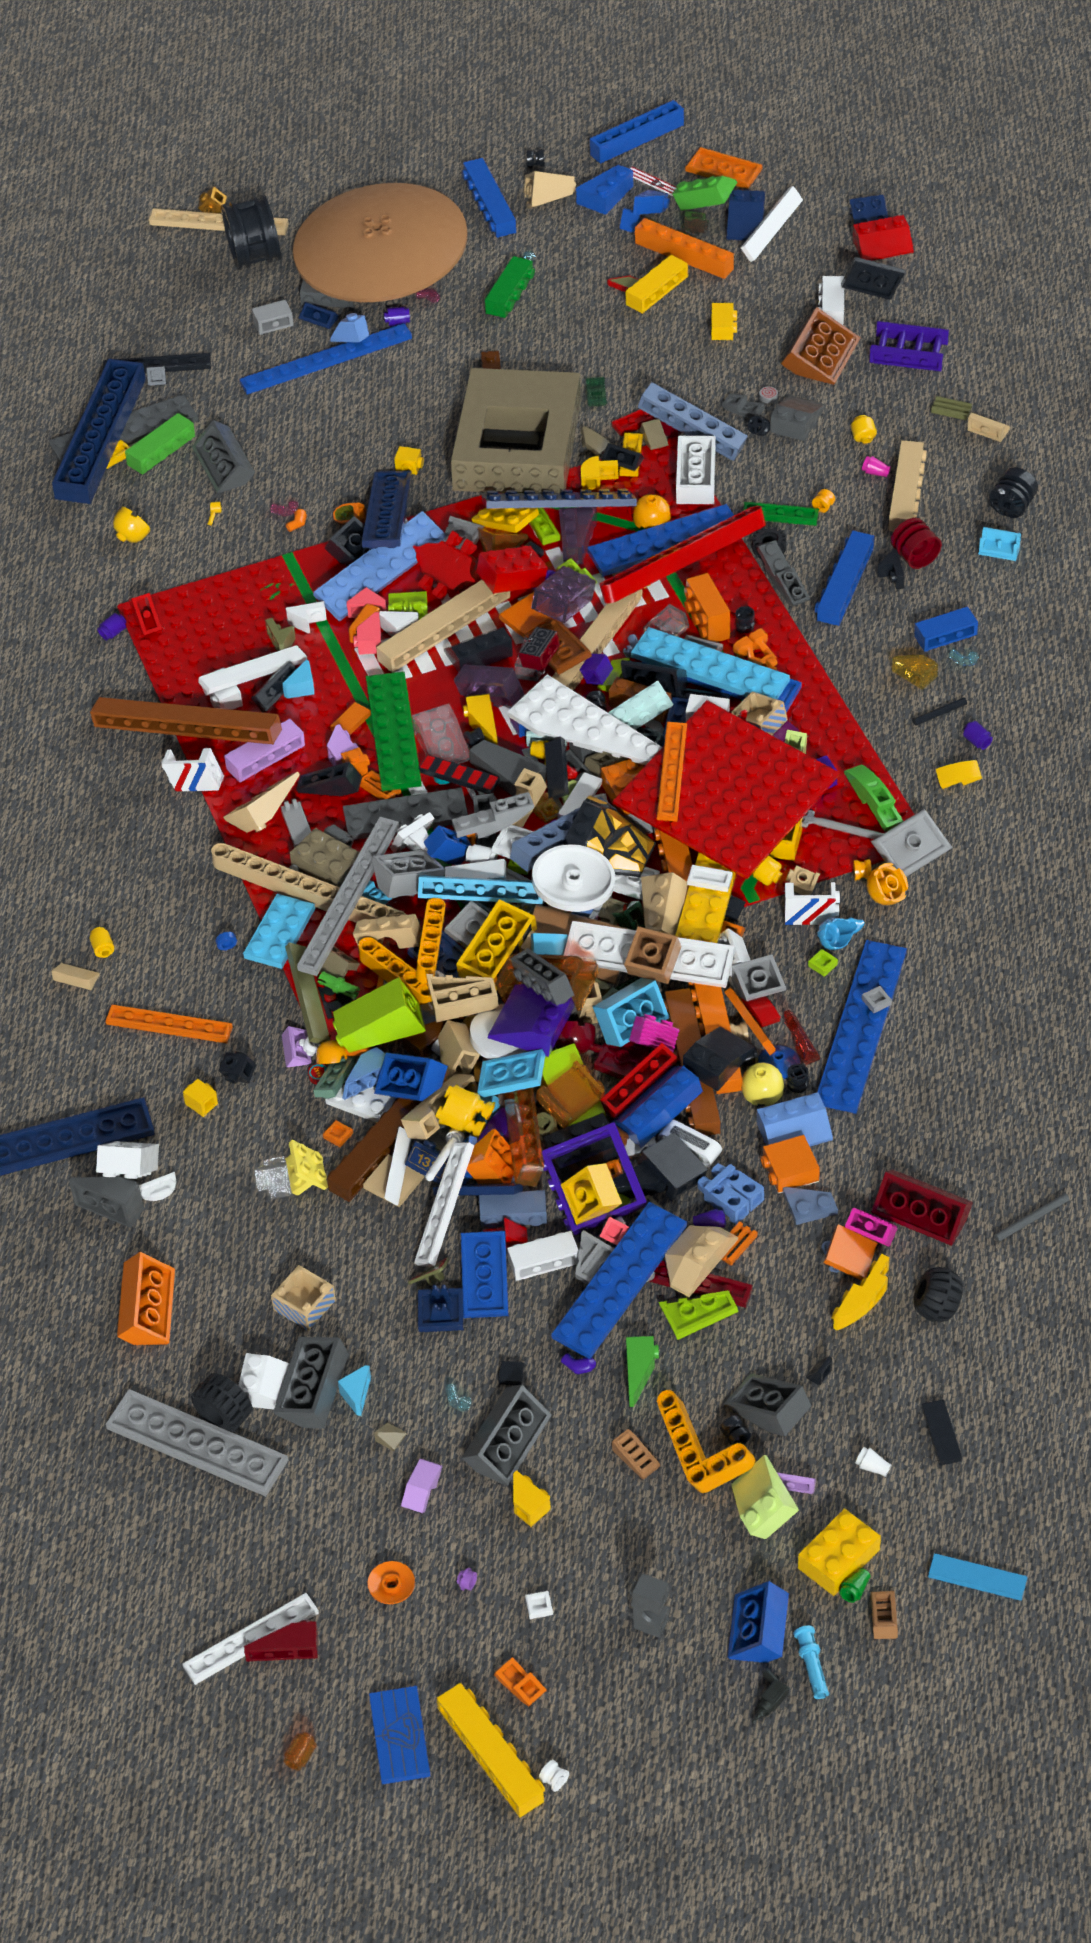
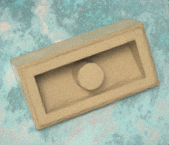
(75, 976)

